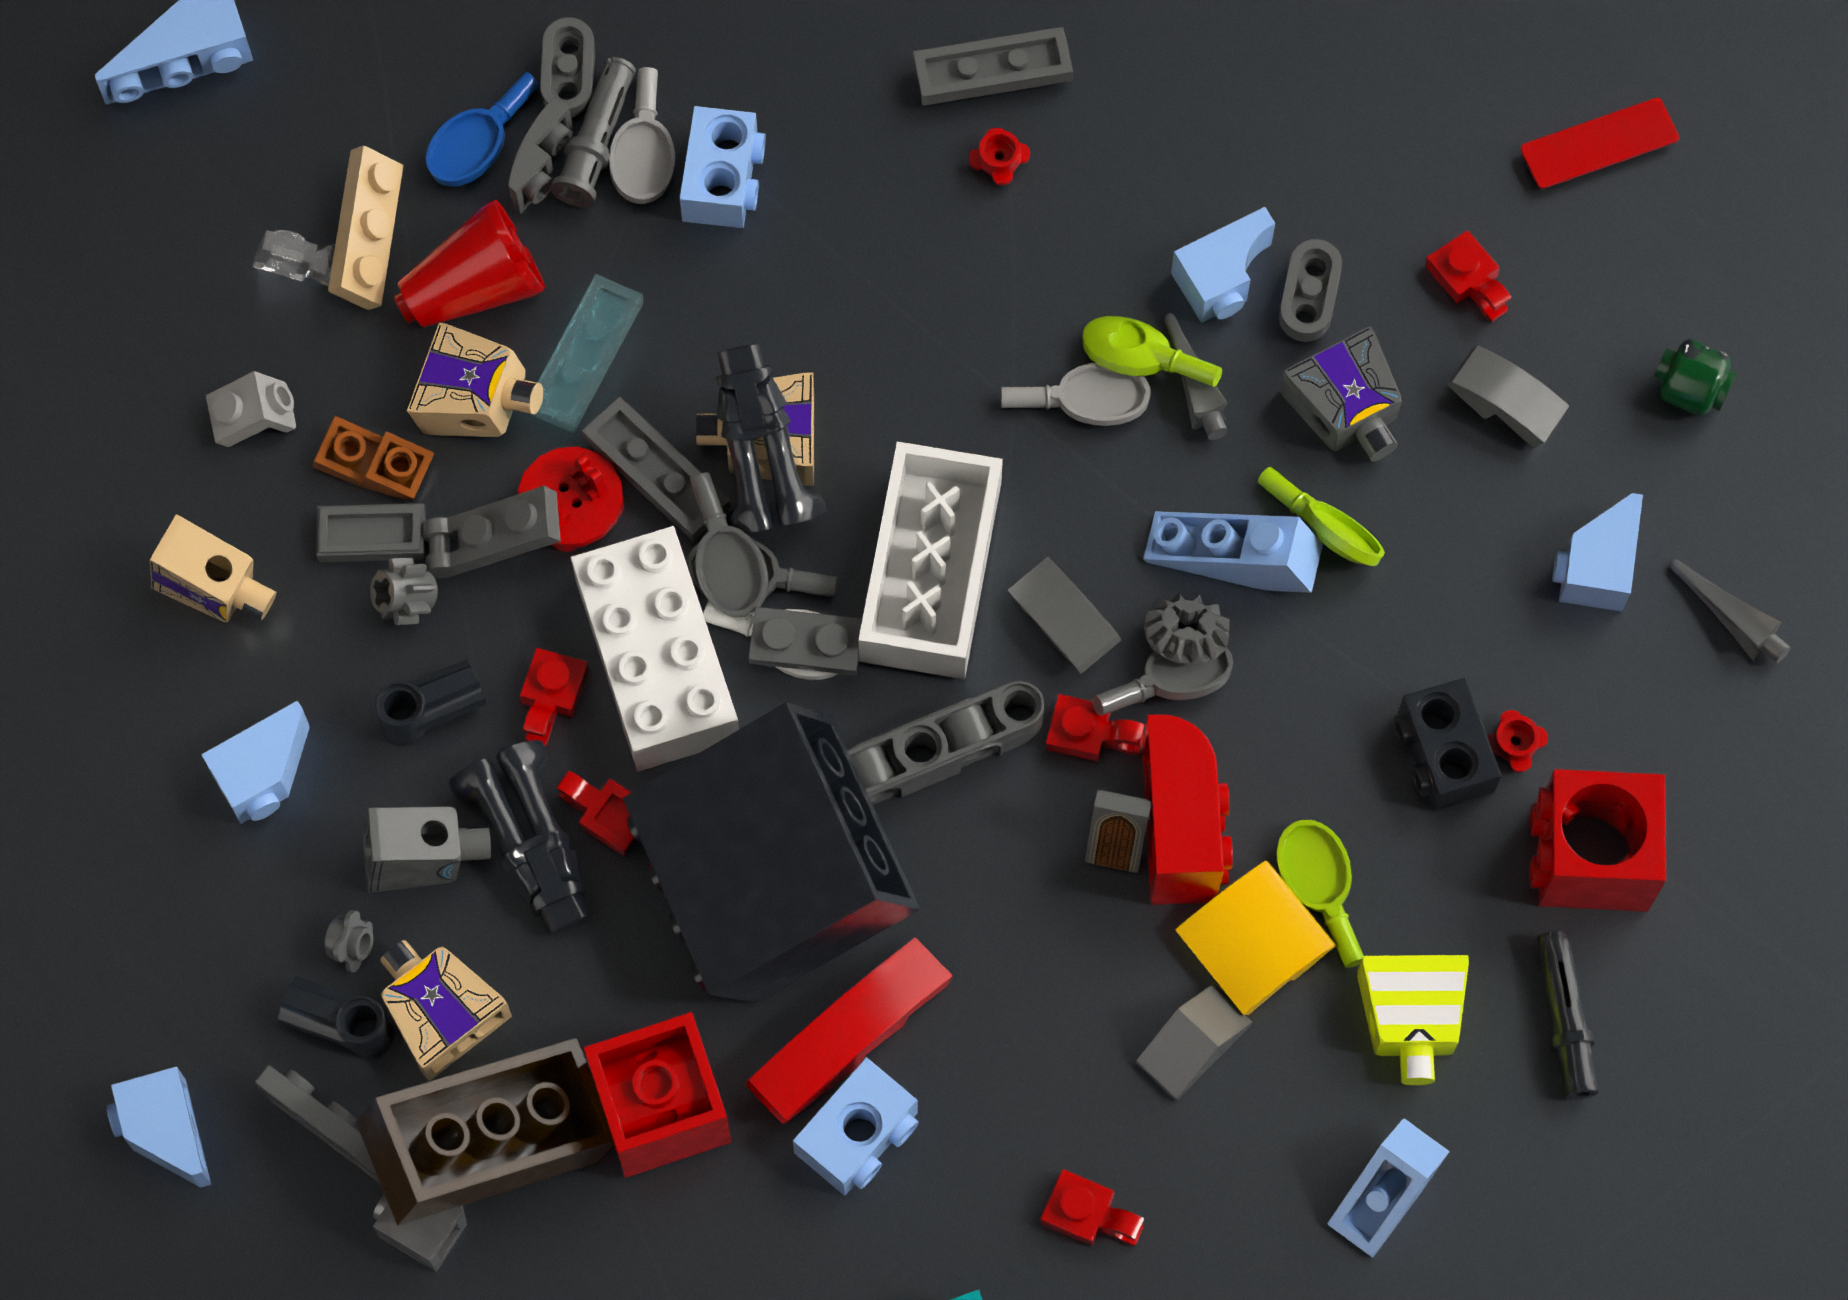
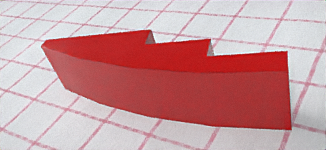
(848, 1031)

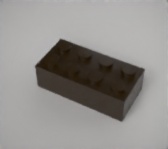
(485, 1131)

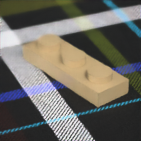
(365, 228)

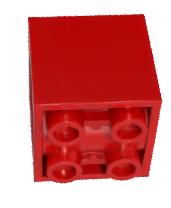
(1627, 802)
(658, 1094)

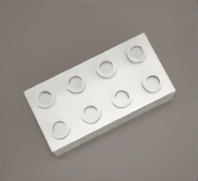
(930, 560)
(655, 648)

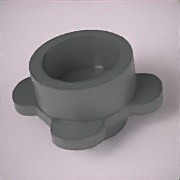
(349, 940)

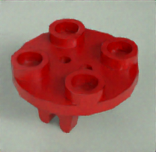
(590, 482)

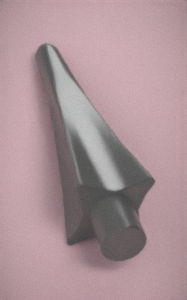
(1203, 401)
(1748, 625)

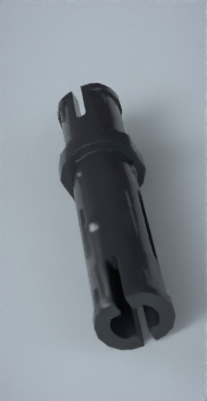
(1571, 1036)

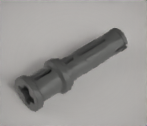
(588, 150)

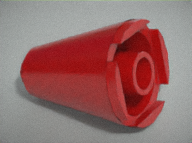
(470, 271)

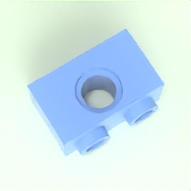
(866, 1096)

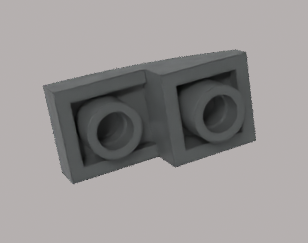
(533, 166)
(1502, 388)
(1064, 615)

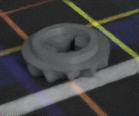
(1186, 644)

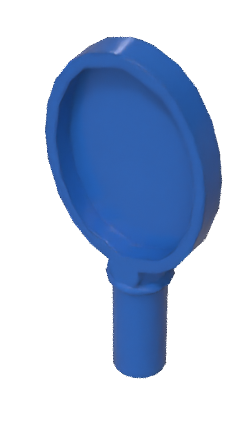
(475, 137)

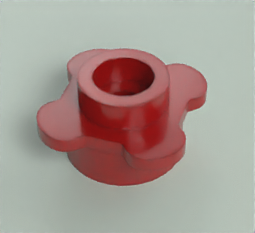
(1002, 142)
(1516, 725)

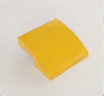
(1255, 937)

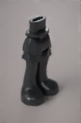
(754, 409)
(544, 865)

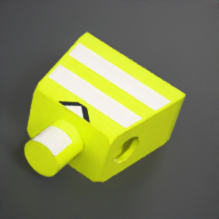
(1414, 1008)

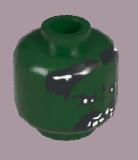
(1695, 377)

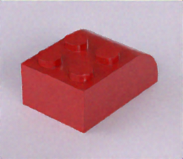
(1186, 813)

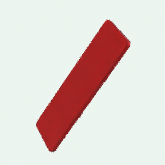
(1599, 143)

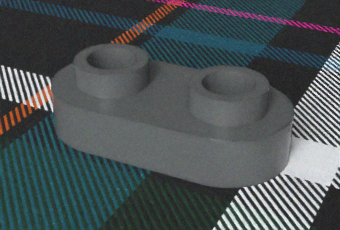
(568, 71)
(1310, 293)

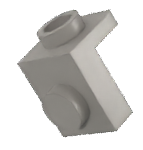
(250, 407)

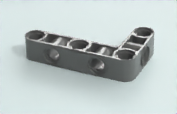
(954, 734)

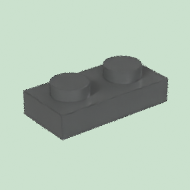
(805, 641)

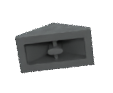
(1193, 1041)

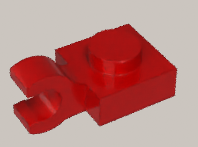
(1469, 270)
(551, 688)
(1082, 732)
(604, 810)
(1083, 1209)

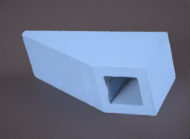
(179, 46)
(1237, 549)

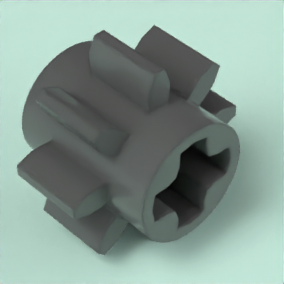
(403, 591)

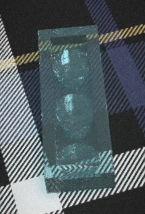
(586, 351)

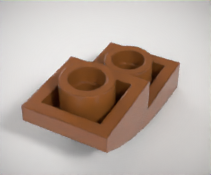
(373, 461)

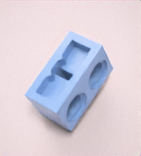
(714, 167)

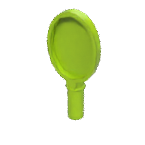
(1141, 350)
(1328, 523)
(1320, 876)

